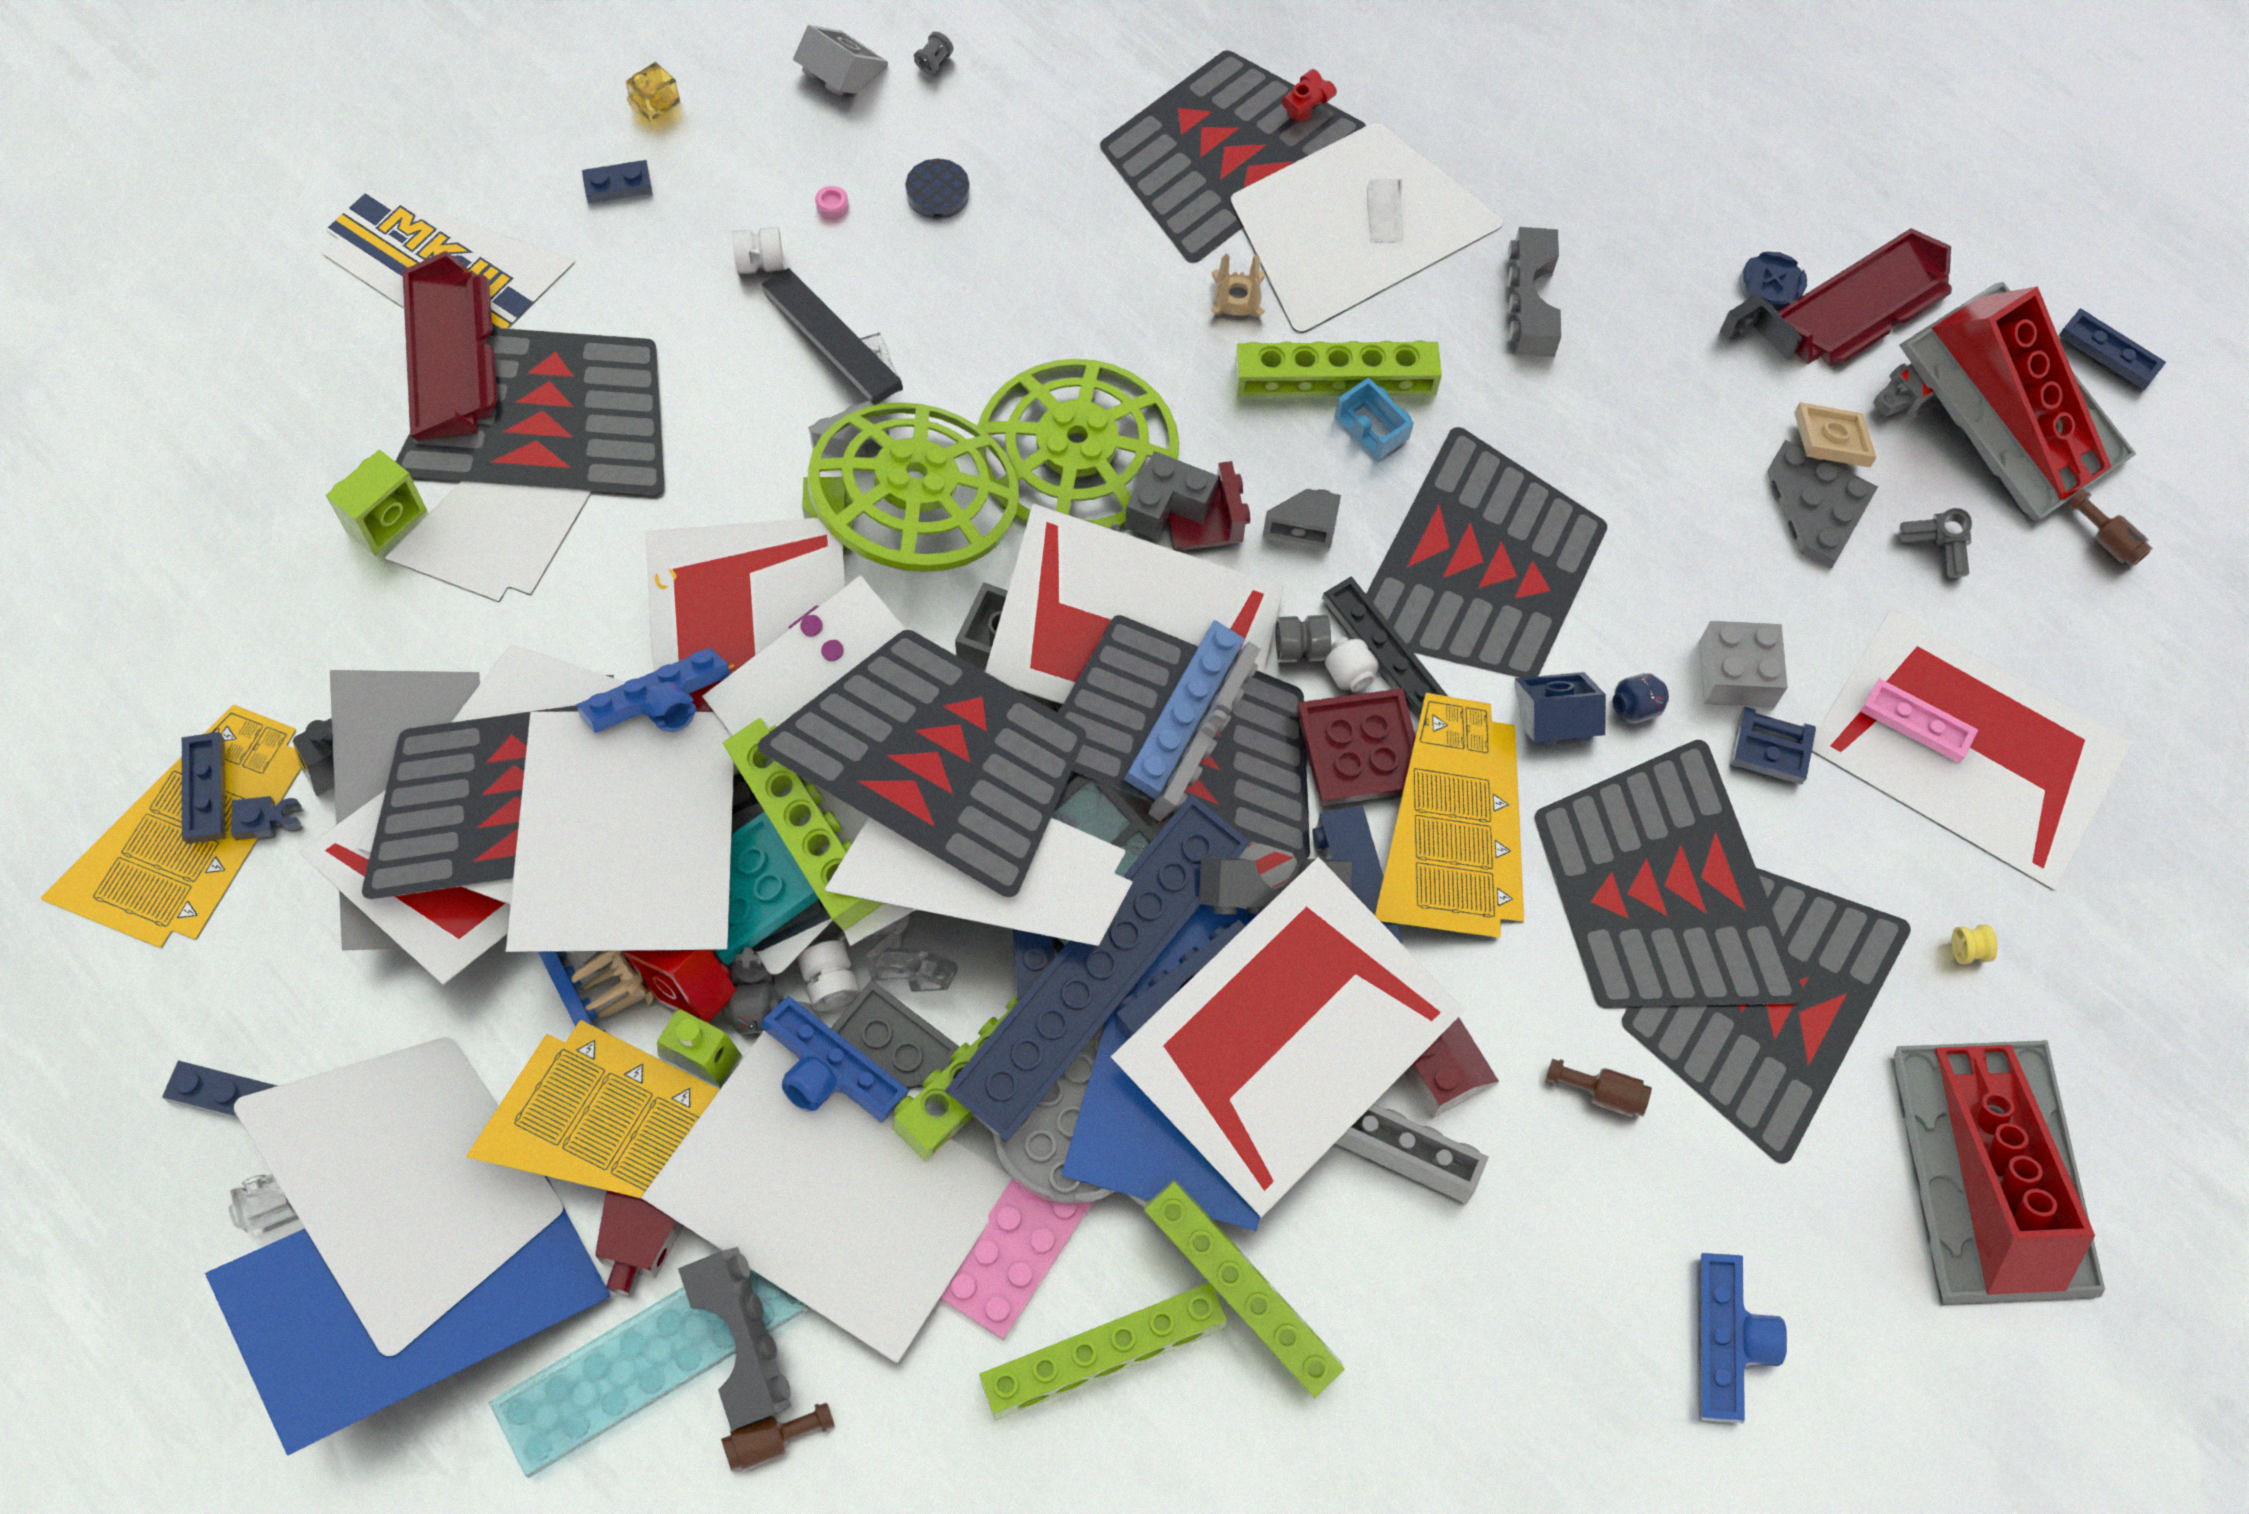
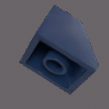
(1561, 707)

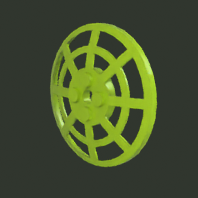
(1080, 417)
(910, 493)

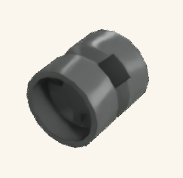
(1303, 638)

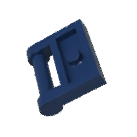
(1773, 754)

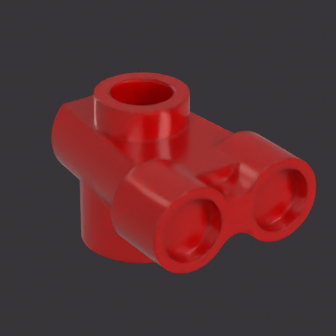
(1307, 94)

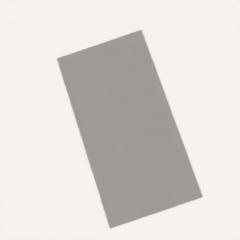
(367, 719)

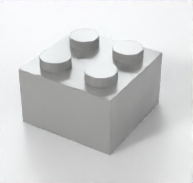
(1743, 663)

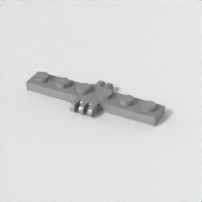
(1202, 742)

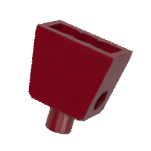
(633, 1239)

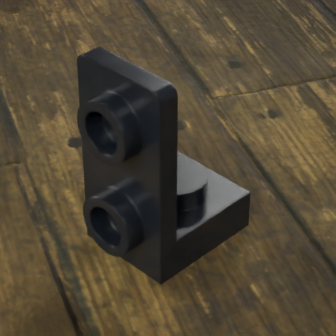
(1762, 315)

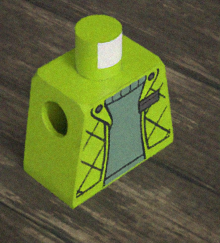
(693, 1047)

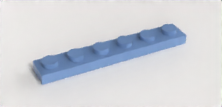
(1184, 710)

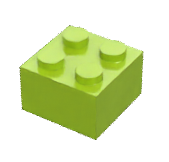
(376, 502)

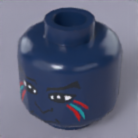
(1640, 698)

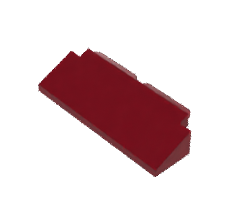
(1870, 298)
(447, 348)

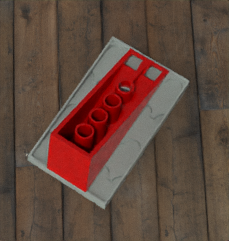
(2017, 397)
(1997, 1173)

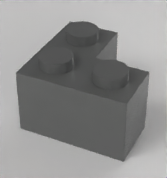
(1167, 488)

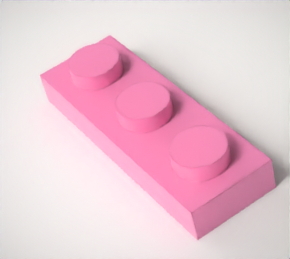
(1919, 720)

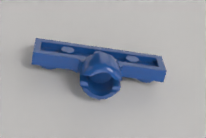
(658, 695)
(829, 1064)
(1732, 1338)

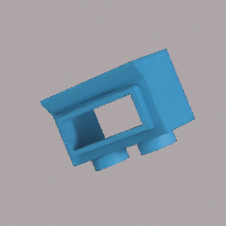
(1379, 404)

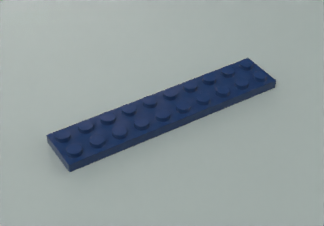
(1089, 980)

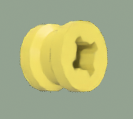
(1974, 944)

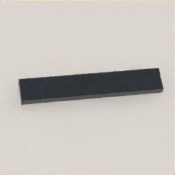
(832, 336)
(1393, 655)

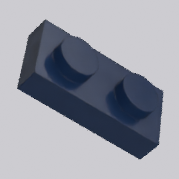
(617, 181)

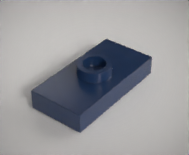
(1031, 957)

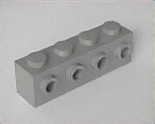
(1416, 1152)

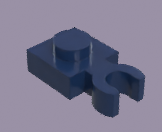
(259, 815)

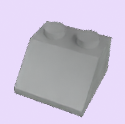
(837, 59)

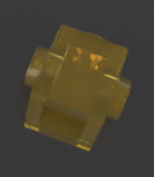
(652, 91)

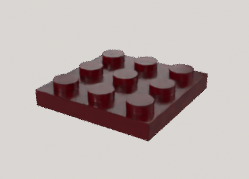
(1358, 745)

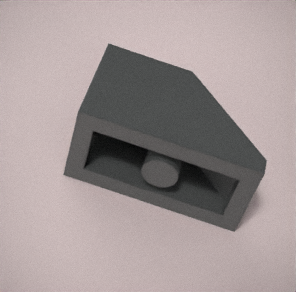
(1305, 518)

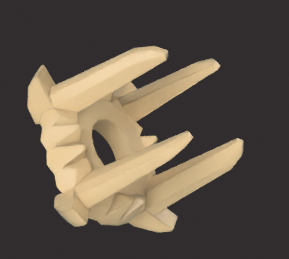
(1225, 282)
(630, 981)

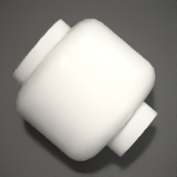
(1351, 664)

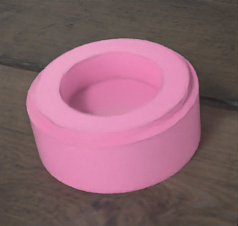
(831, 202)

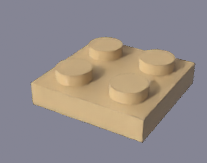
(1834, 435)

